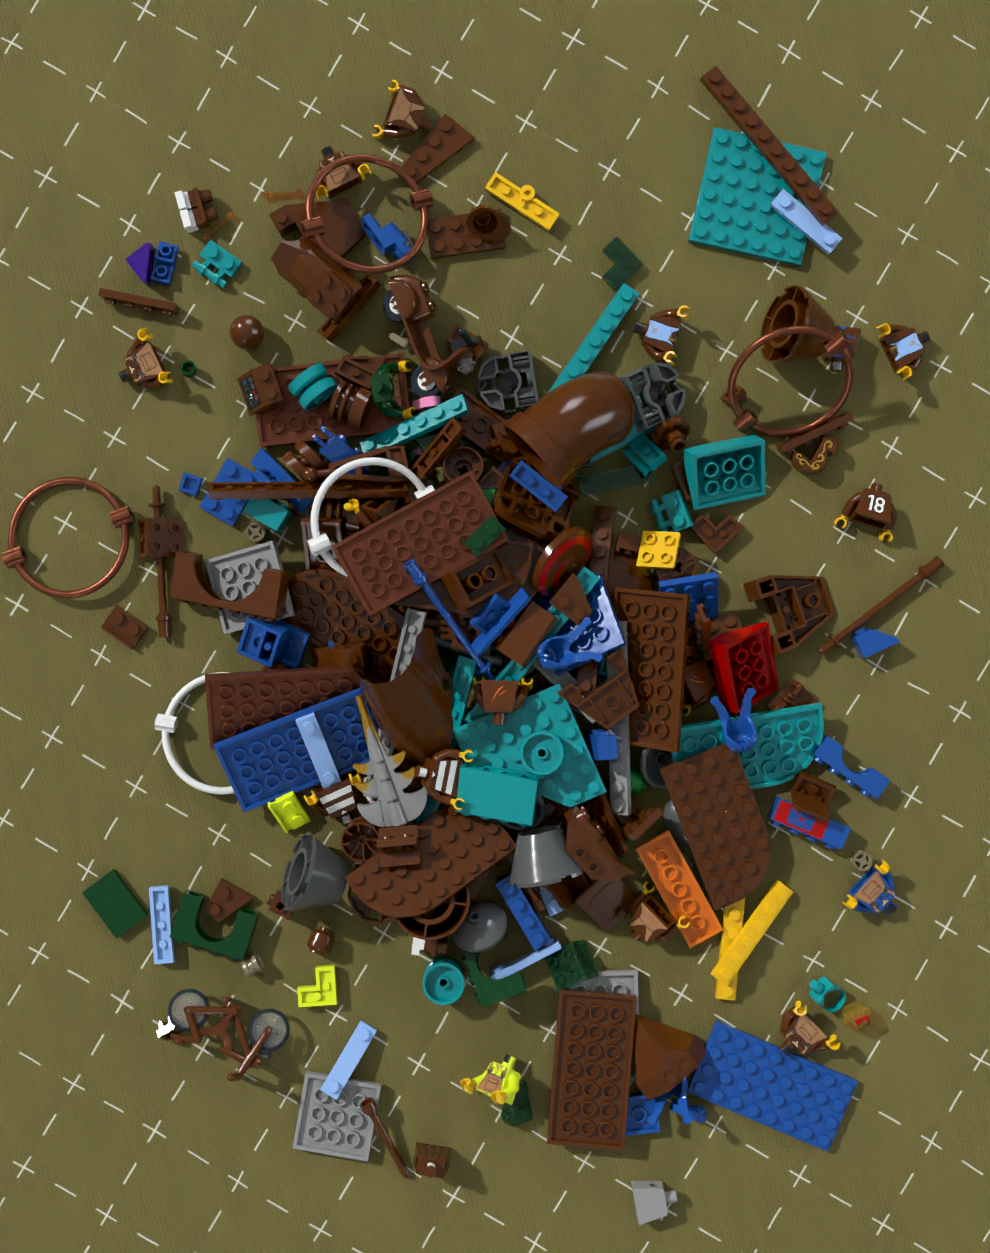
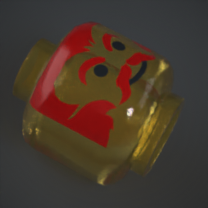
(856, 1015)

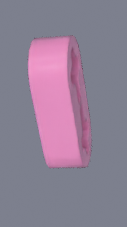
(425, 403)

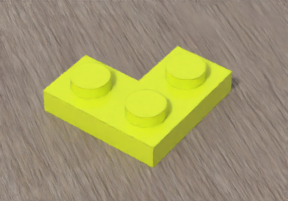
(323, 992)

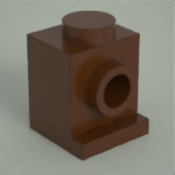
(628, 543)
(273, 902)

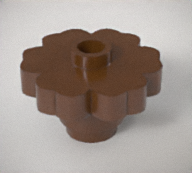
(671, 434)

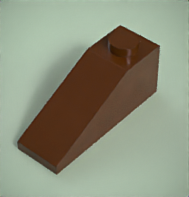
(327, 656)

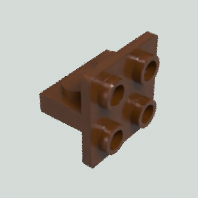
(399, 846)

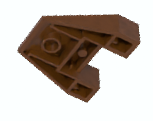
(340, 222)
(795, 604)

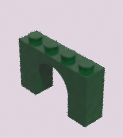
(188, 928)
(489, 990)

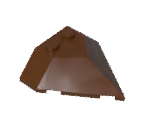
(663, 1056)

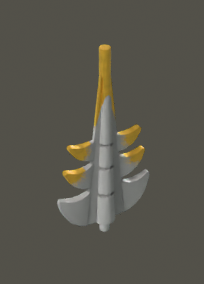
(393, 804)

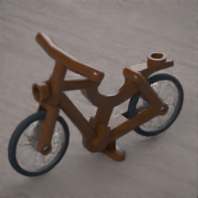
(267, 1029)

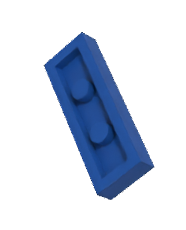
(538, 486)

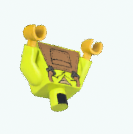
(497, 1081)

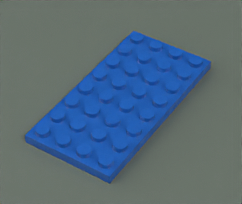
(276, 760)
(772, 1087)

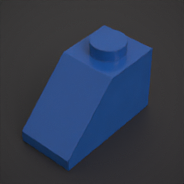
(871, 641)

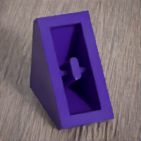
(142, 262)

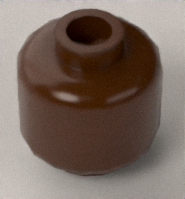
(320, 941)

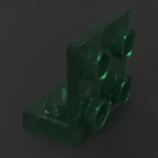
(571, 965)

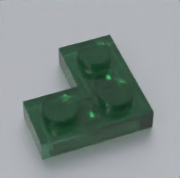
(625, 264)

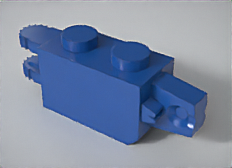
(337, 449)

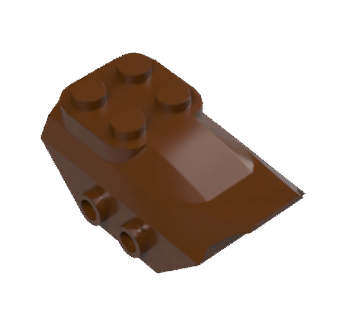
(316, 276)
(590, 847)

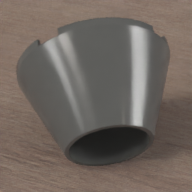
(542, 858)
(313, 876)

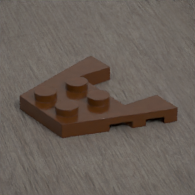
(610, 700)

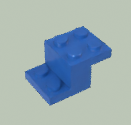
(273, 643)

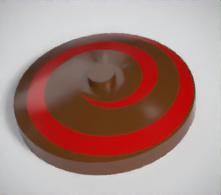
(562, 557)

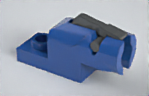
(387, 238)

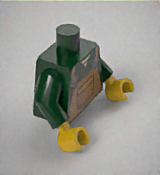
(387, 392)

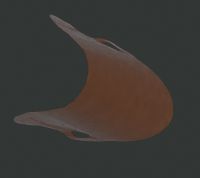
(414, 706)

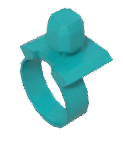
(820, 988)

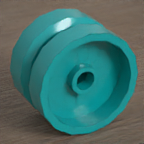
(312, 386)
(554, 752)
(443, 992)

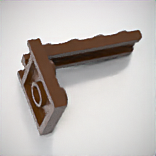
(708, 629)
(635, 823)

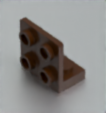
(160, 537)

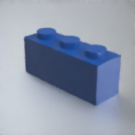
(601, 744)

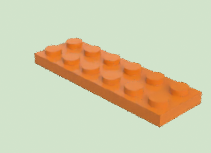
(678, 888)

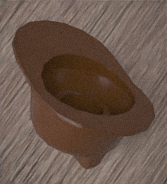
(488, 223)

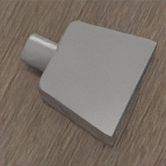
(651, 1200)

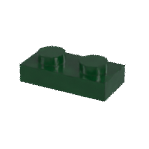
(484, 536)

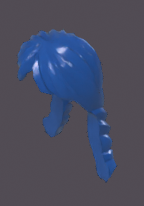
(555, 652)
(738, 734)
(680, 1092)

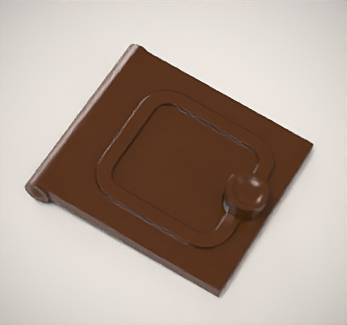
(602, 900)

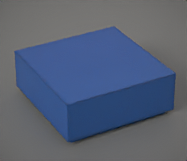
(190, 484)

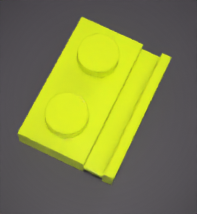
(289, 812)

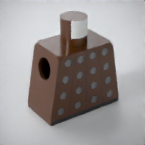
(431, 1160)

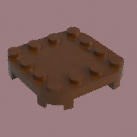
(528, 512)

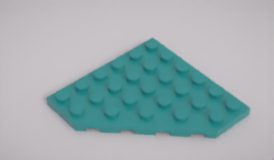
(500, 746)

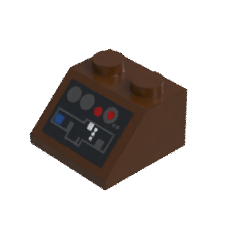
(261, 389)

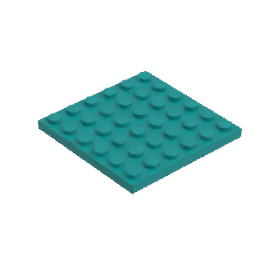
(737, 197)

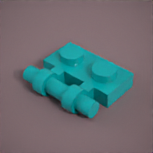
(219, 258)
(676, 509)

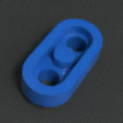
(697, 1112)

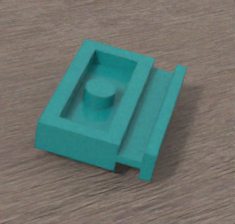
(644, 455)

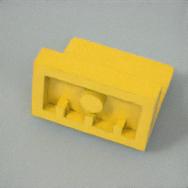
(657, 551)

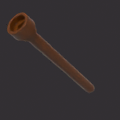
(369, 1108)

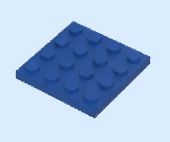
(603, 633)

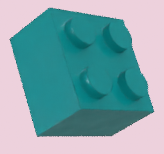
(269, 513)

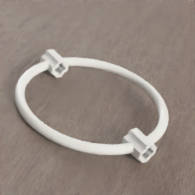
(320, 542)
(169, 723)

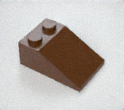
(477, 579)

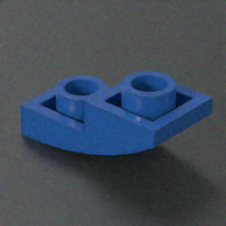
(165, 263)

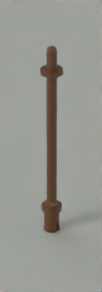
(924, 572)
(163, 617)

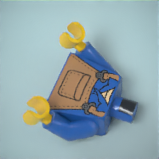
(873, 891)

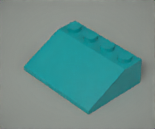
(726, 471)

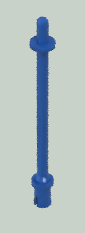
(420, 579)

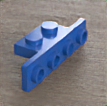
(271, 471)
(495, 618)

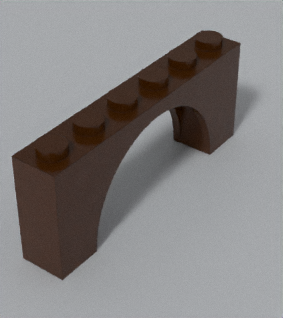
(191, 585)

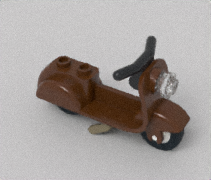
(411, 304)

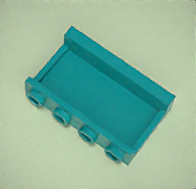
(497, 793)

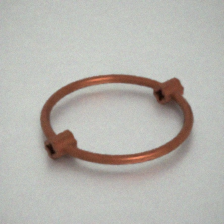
(314, 227)
(834, 344)
(17, 556)

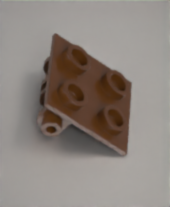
(791, 695)

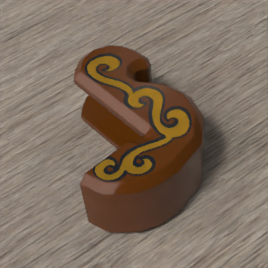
(819, 458)

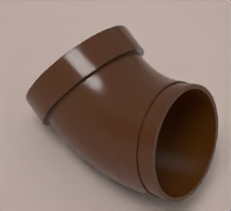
(572, 425)

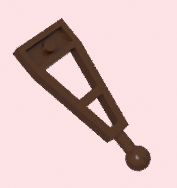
(394, 453)

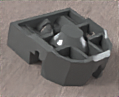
(518, 363)
(649, 390)

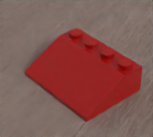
(742, 662)

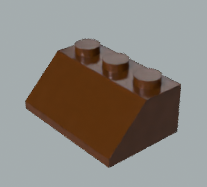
(525, 633)

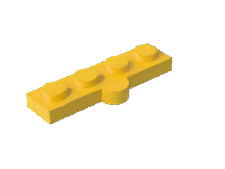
(522, 201)

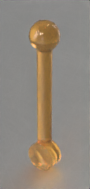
(298, 193)
(206, 237)

